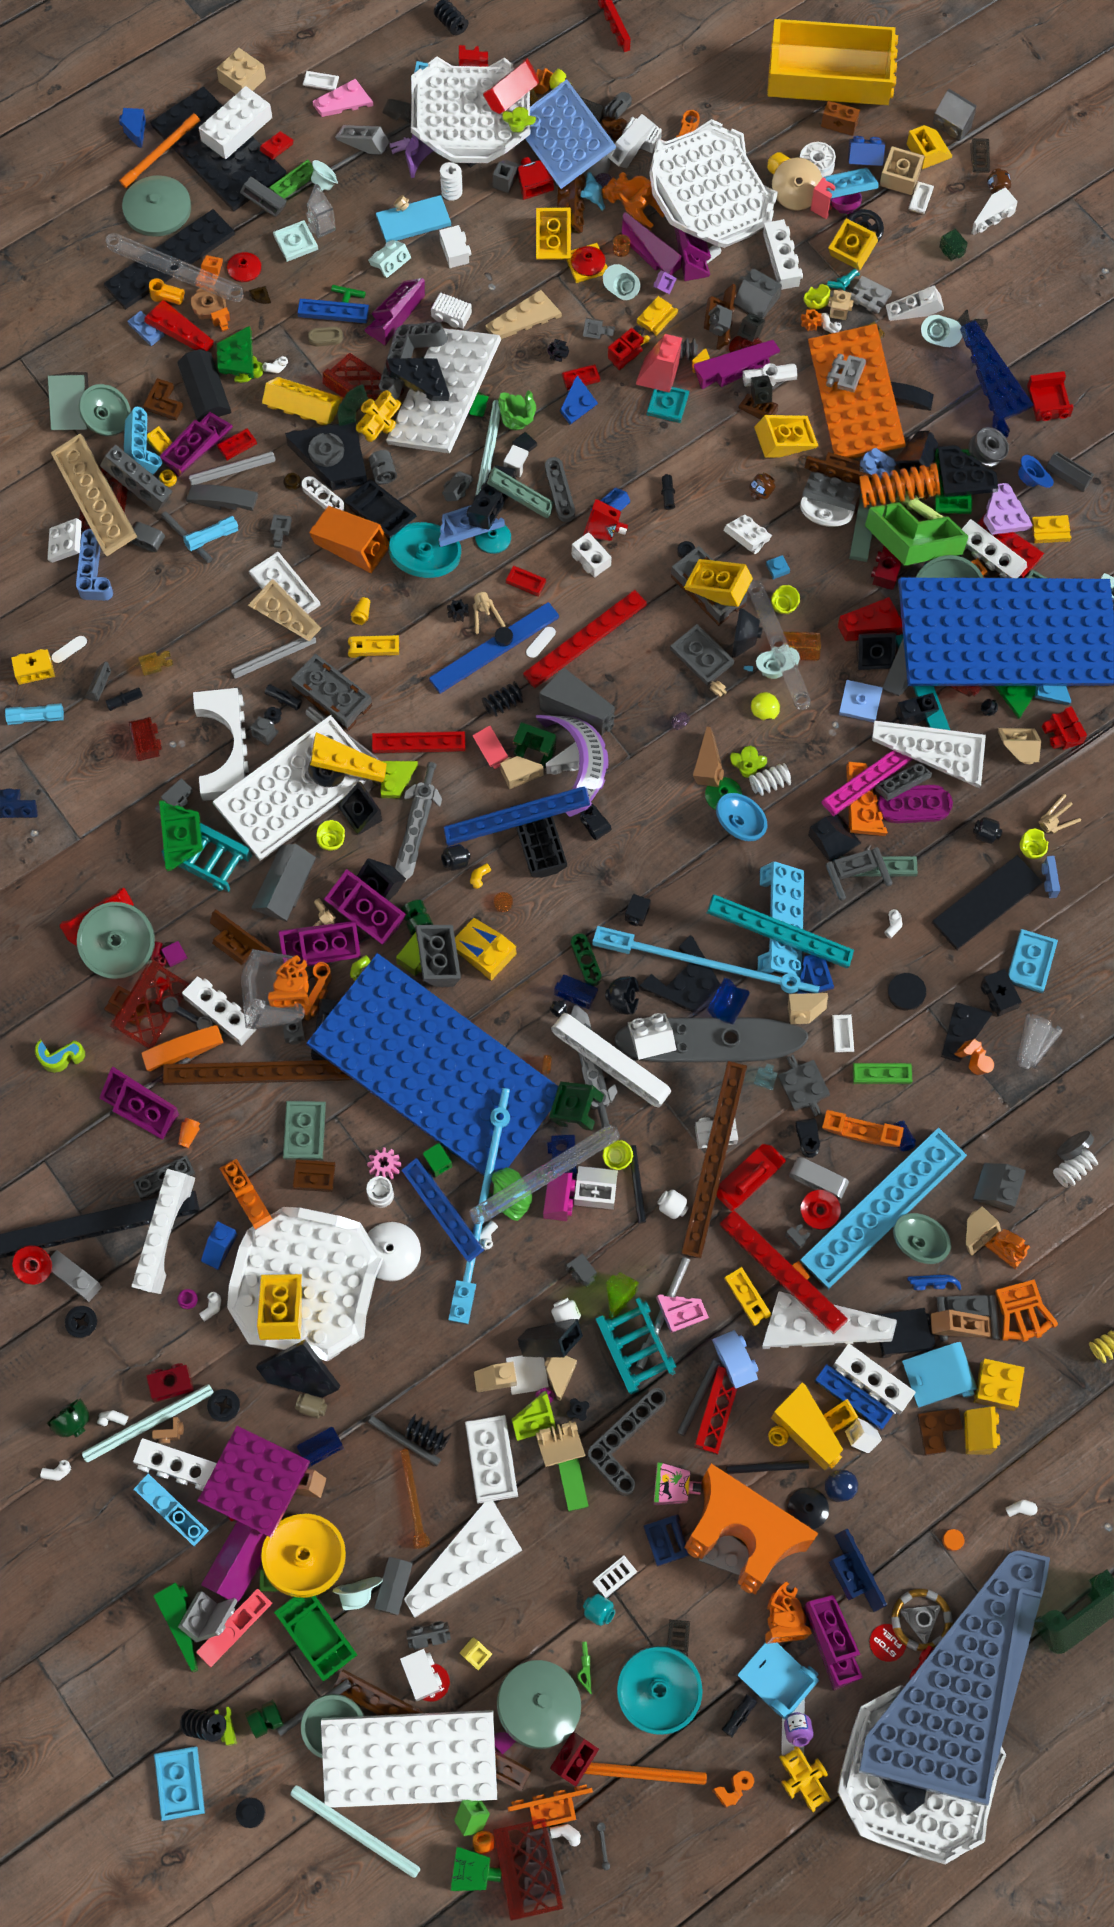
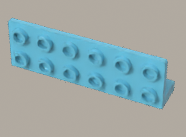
(786, 906)

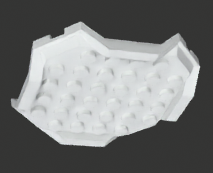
(455, 116)
(710, 185)
(336, 1271)
(935, 1830)

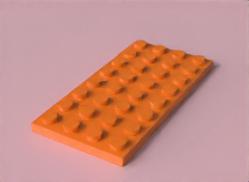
(868, 415)

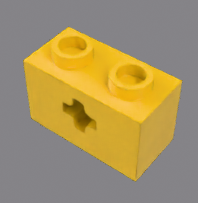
(41, 668)

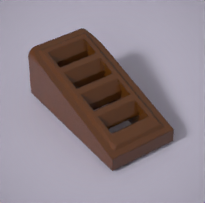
(771, 407)

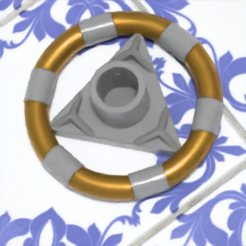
(920, 1618)

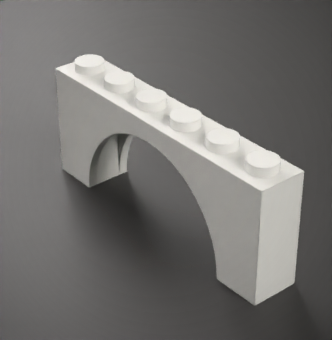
(224, 707)
(150, 1270)

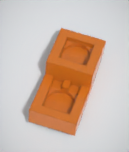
(212, 264)

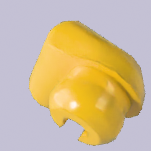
(477, 874)

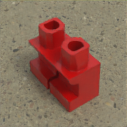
(472, 57)
(625, 348)
(1066, 729)

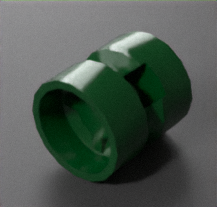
(416, 915)
(263, 1719)

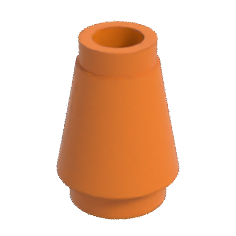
(188, 1132)

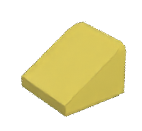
(475, 1653)

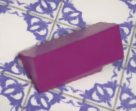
(693, 254)
(396, 309)
(195, 442)
(365, 906)
(321, 943)
(138, 1104)
(236, 1563)
(834, 1641)

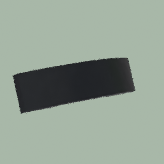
(912, 395)

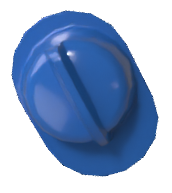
(1033, 473)

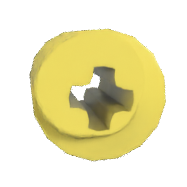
(1103, 1346)

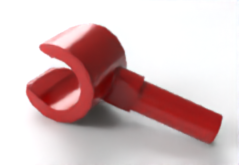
(162, 988)

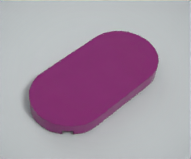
(917, 804)

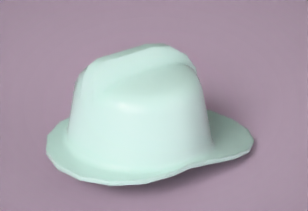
(323, 176)
(621, 282)
(941, 331)
(768, 666)
(356, 1594)

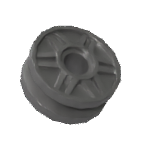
(989, 447)

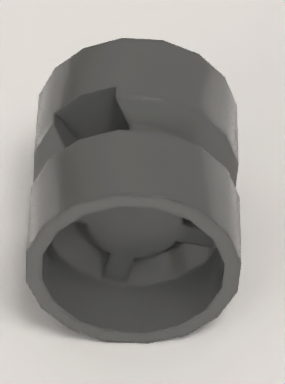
(382, 466)

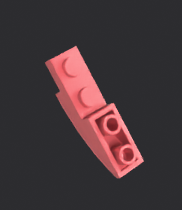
(235, 1627)

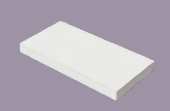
(278, 569)
(491, 1459)

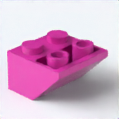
(557, 1201)

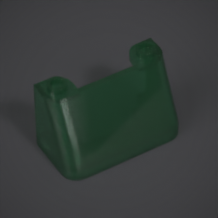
(1064, 1634)

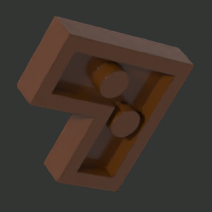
(159, 402)
(932, 1428)

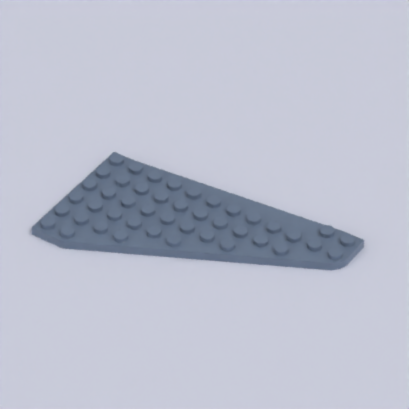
(956, 1707)

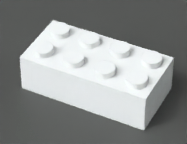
(235, 122)

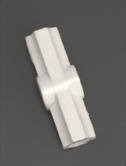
(779, 373)

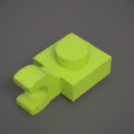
(229, 1735)

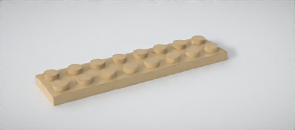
(93, 495)

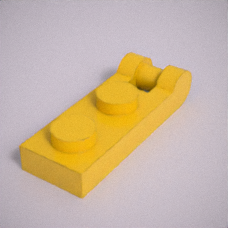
(373, 646)
(747, 1296)

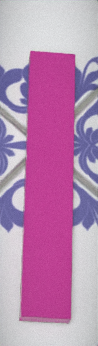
(865, 781)

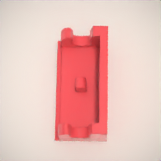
(821, 198)
(490, 747)

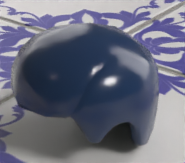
(841, 1485)

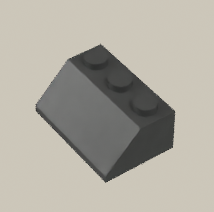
(438, 955)

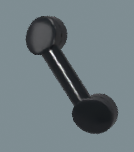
(170, 1005)

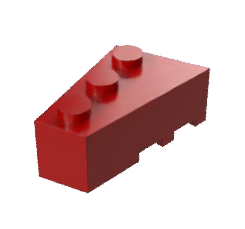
(873, 618)

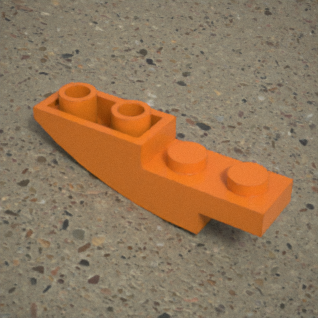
(245, 1194)

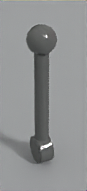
(606, 1865)

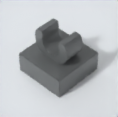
(795, 1238)

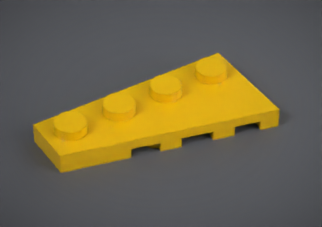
(344, 759)

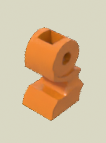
(979, 1063)
(740, 1782)

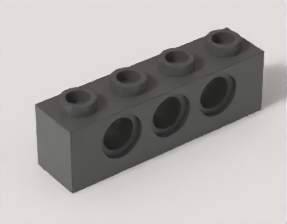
(136, 478)

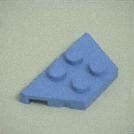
(456, 527)

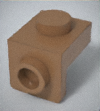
(165, 1436)

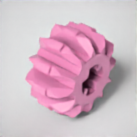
(390, 1158)

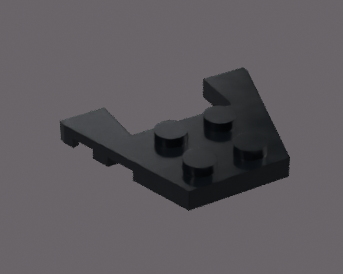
(691, 986)

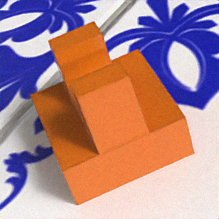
(221, 318)

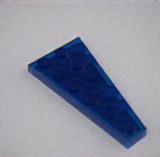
(995, 378)

